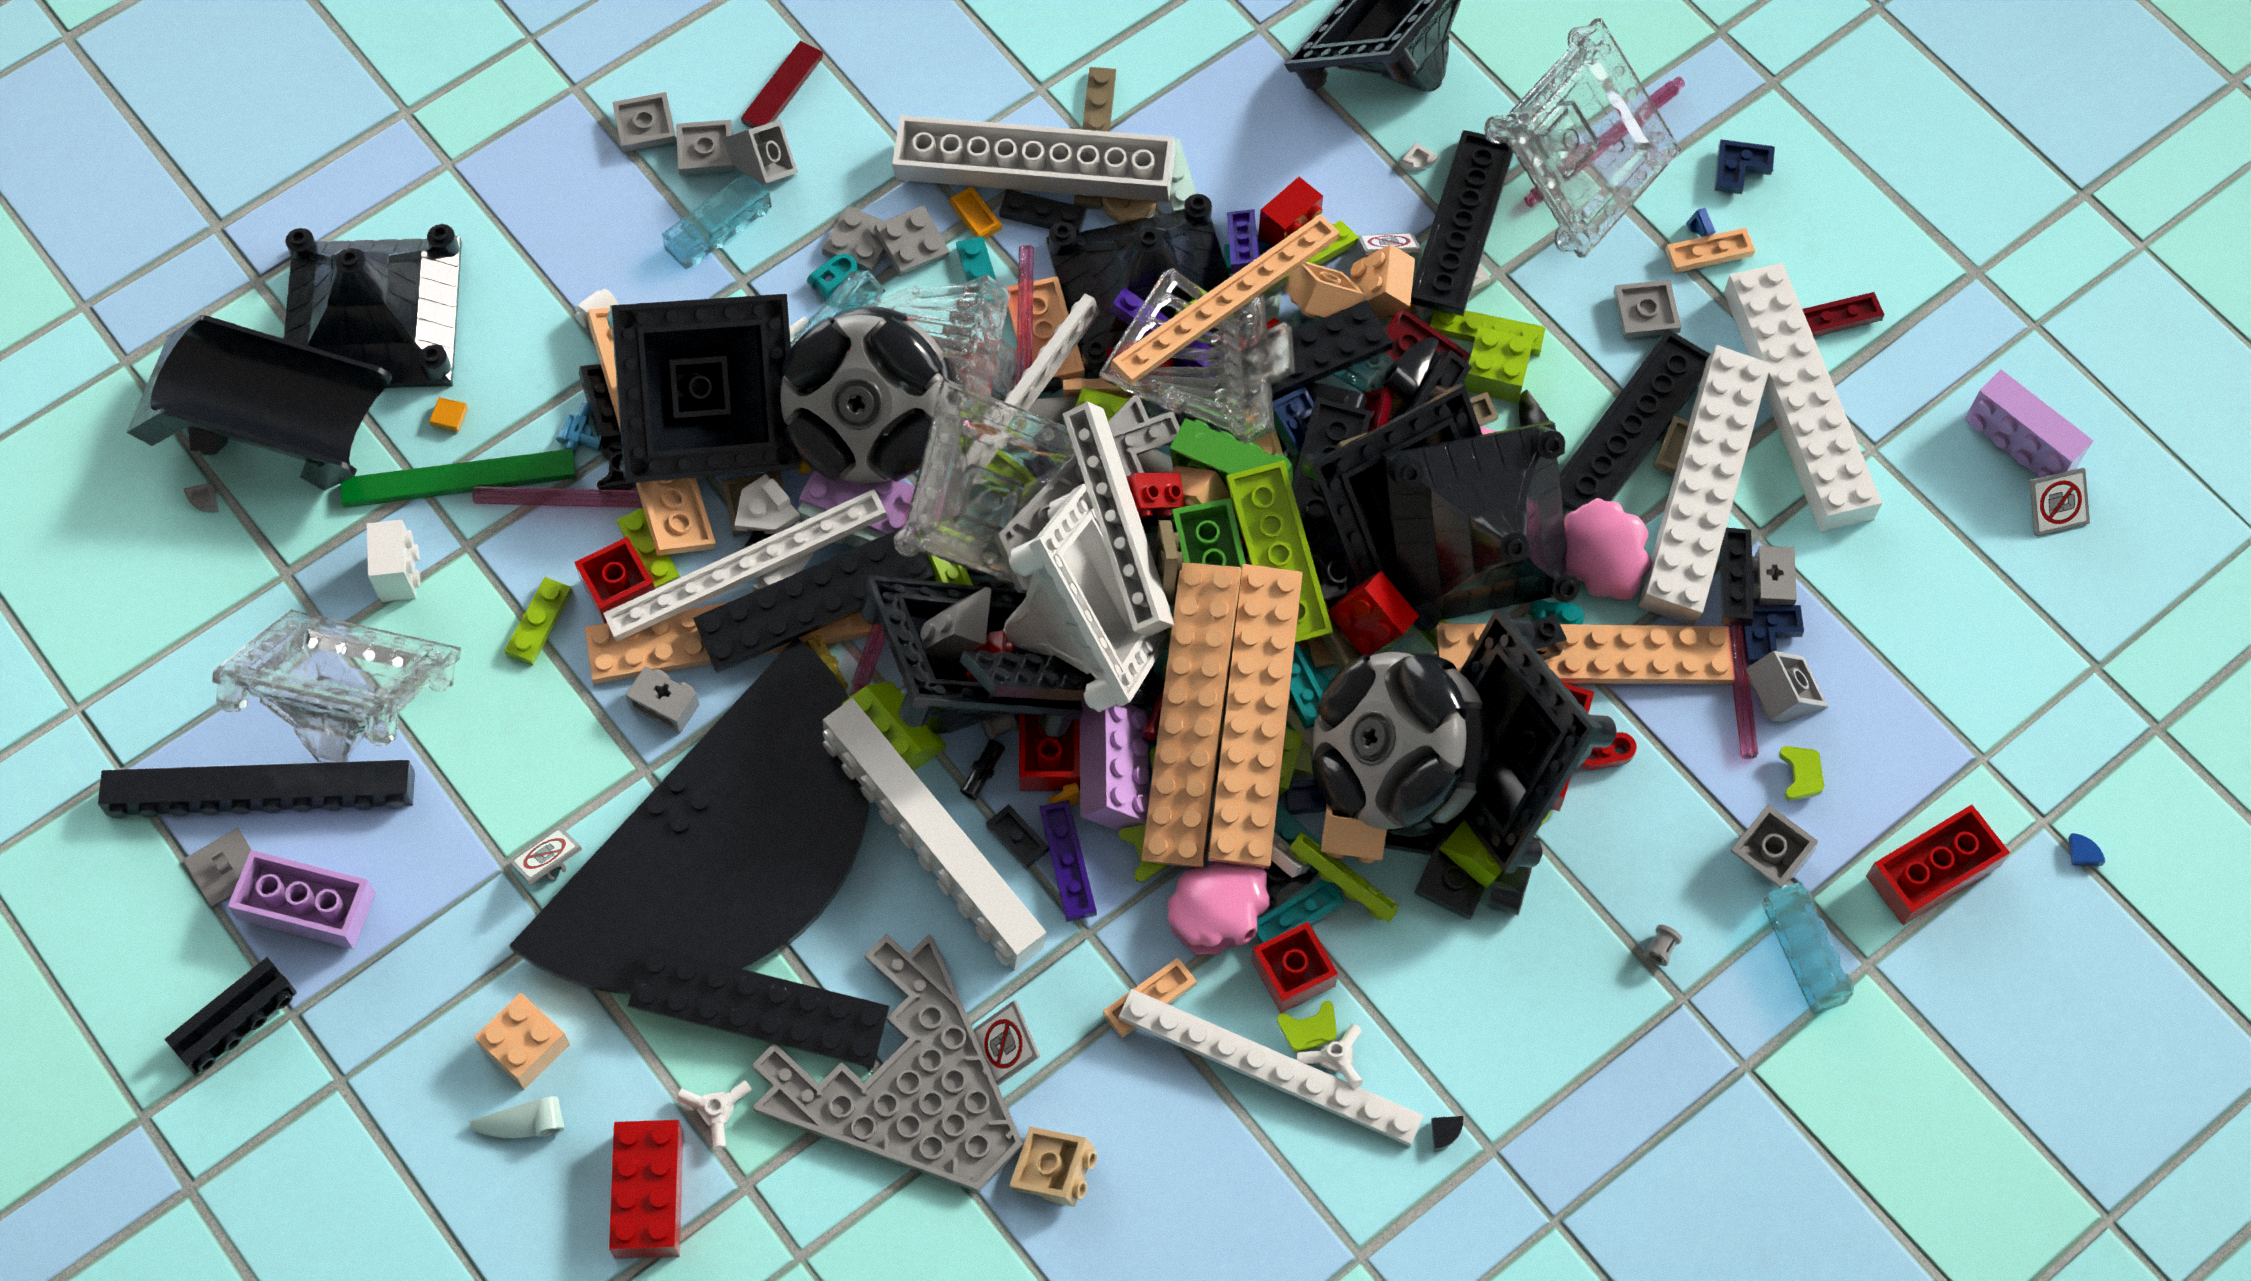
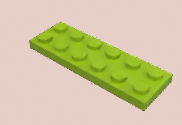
(1277, 538)

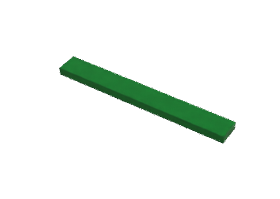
(458, 478)

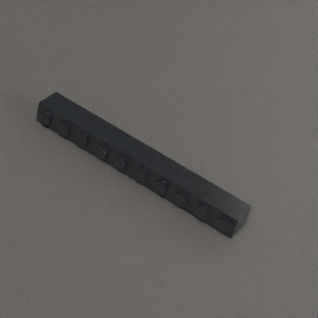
(256, 788)

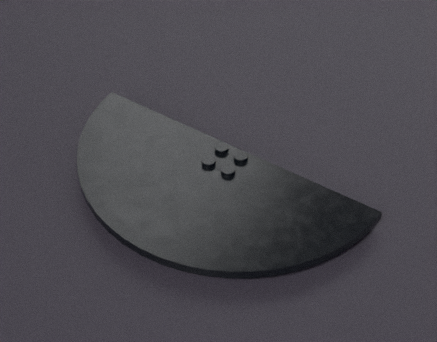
(725, 850)

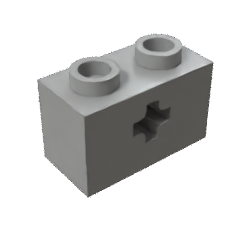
(1774, 576)
(670, 711)

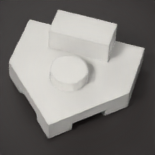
(765, 507)

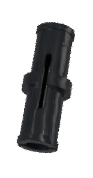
(982, 769)

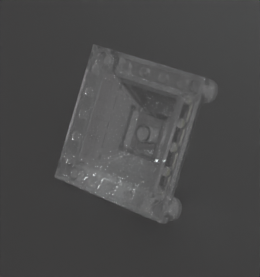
(1587, 138)
(976, 476)
(334, 679)

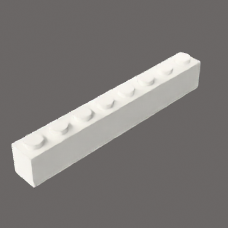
(1118, 519)

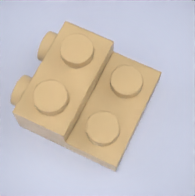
(1054, 1166)

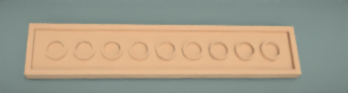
(670, 506)
(678, 645)
(1619, 653)
(1191, 715)
(1255, 716)

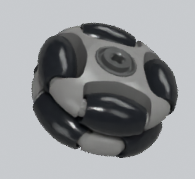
(847, 400)
(1401, 742)

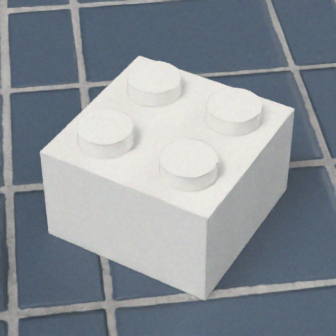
(392, 560)

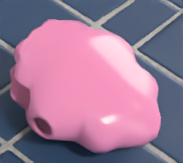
(1607, 549)
(1217, 906)

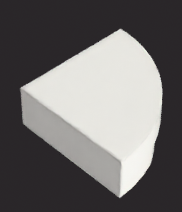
(1418, 158)

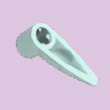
(529, 1119)

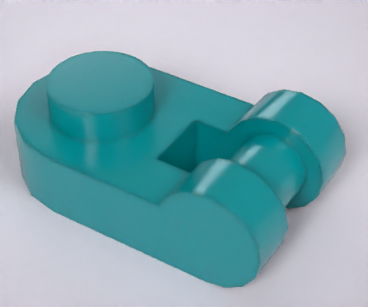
(837, 268)
(1565, 611)

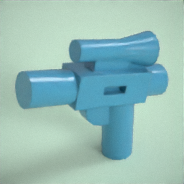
(578, 431)

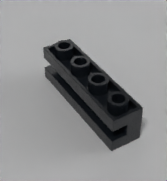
(1443, 369)
(231, 1016)

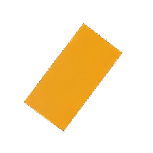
(975, 213)

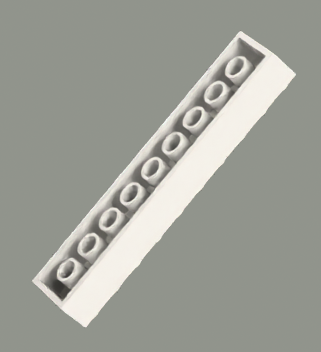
(1034, 158)
(1803, 398)
(1704, 486)
(933, 835)

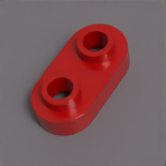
(1608, 757)

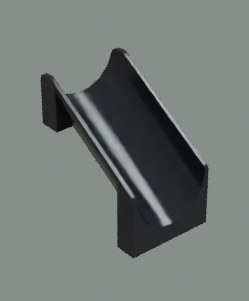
(260, 395)

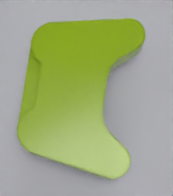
(1806, 772)
(1135, 836)
(1311, 1031)

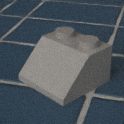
(762, 152)
(958, 627)
(1785, 687)
(1775, 846)

